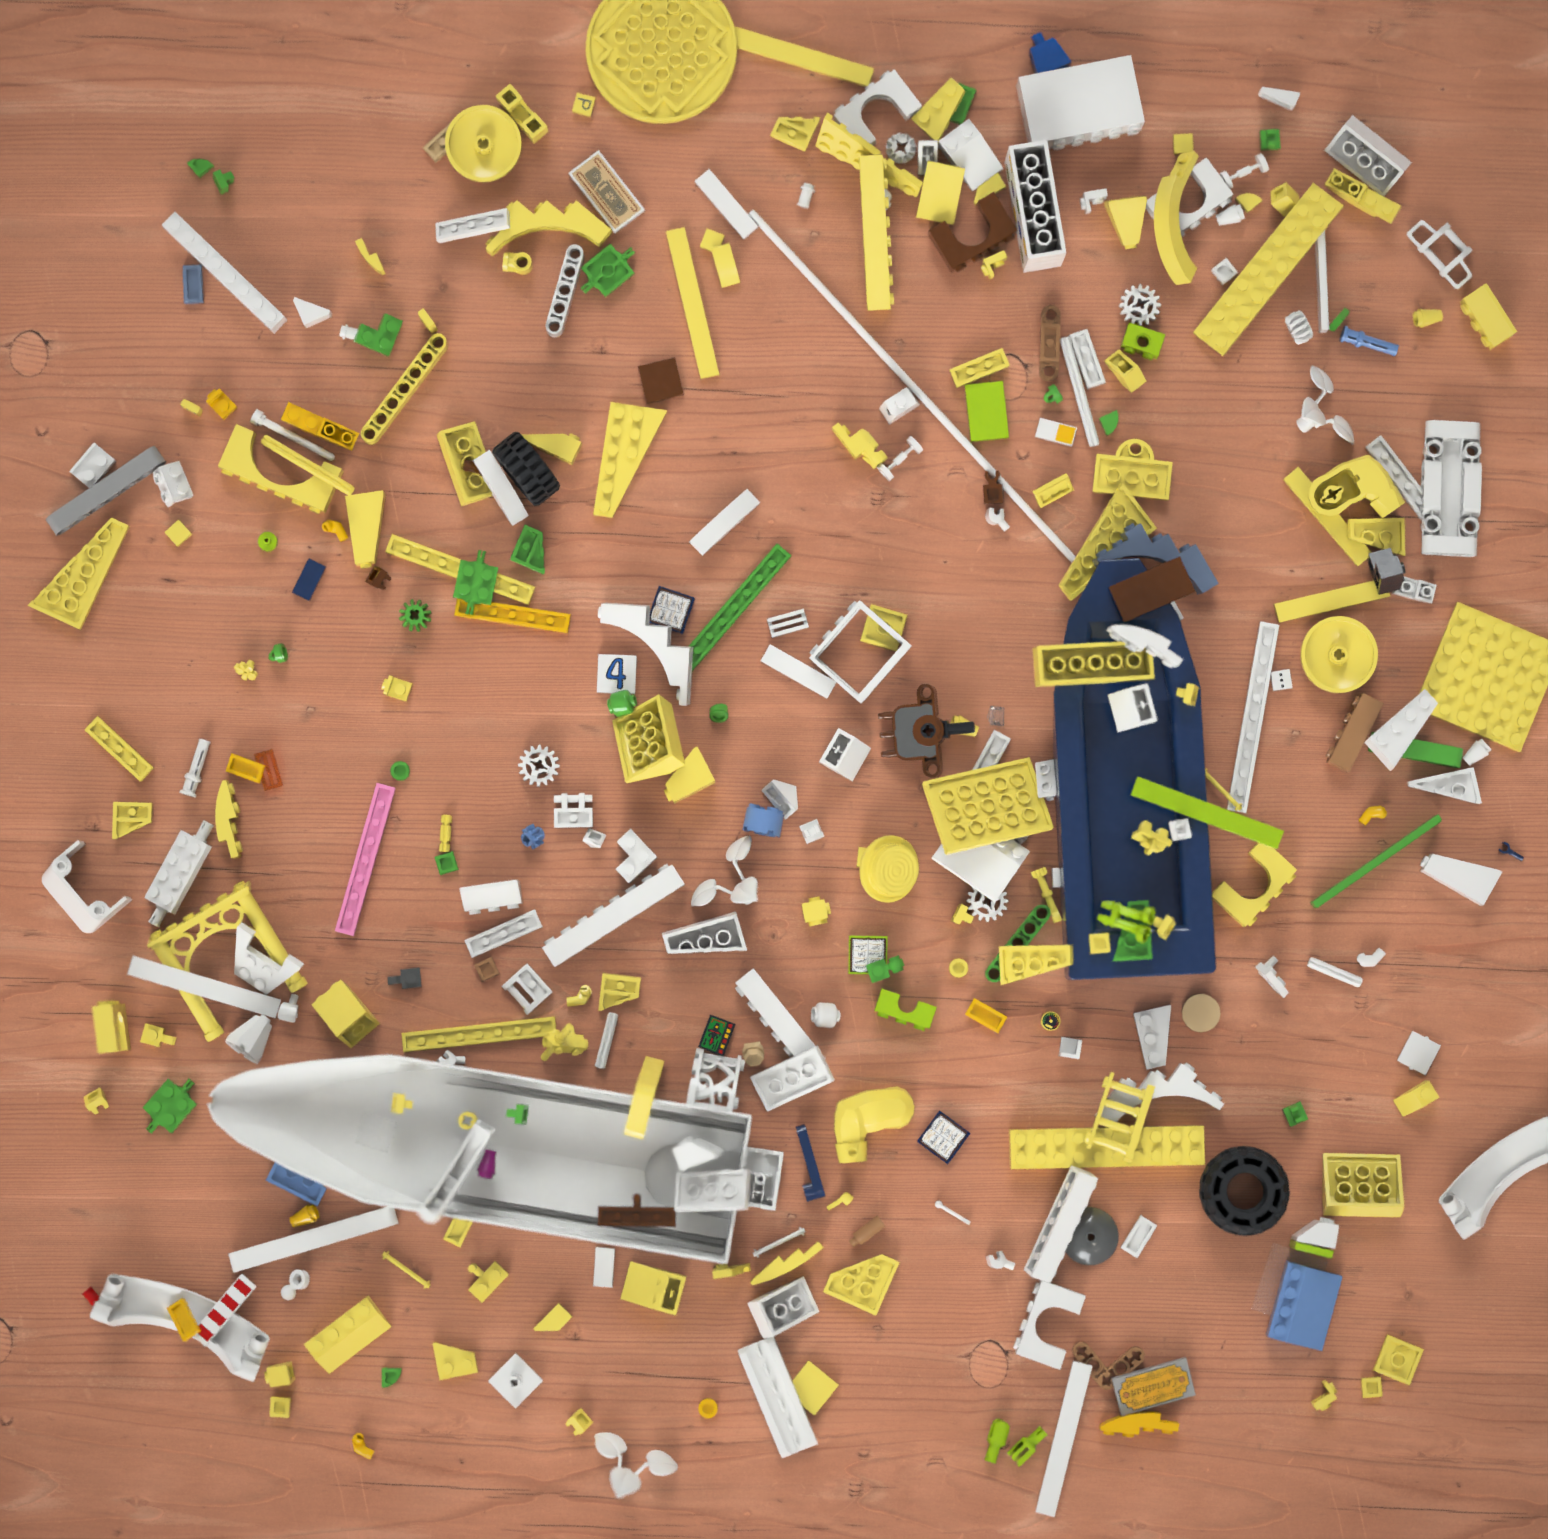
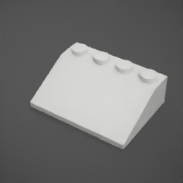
(985, 867)

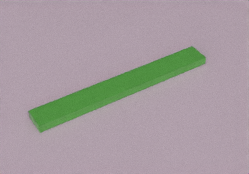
(738, 603)
(1360, 872)

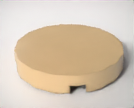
(1201, 1013)

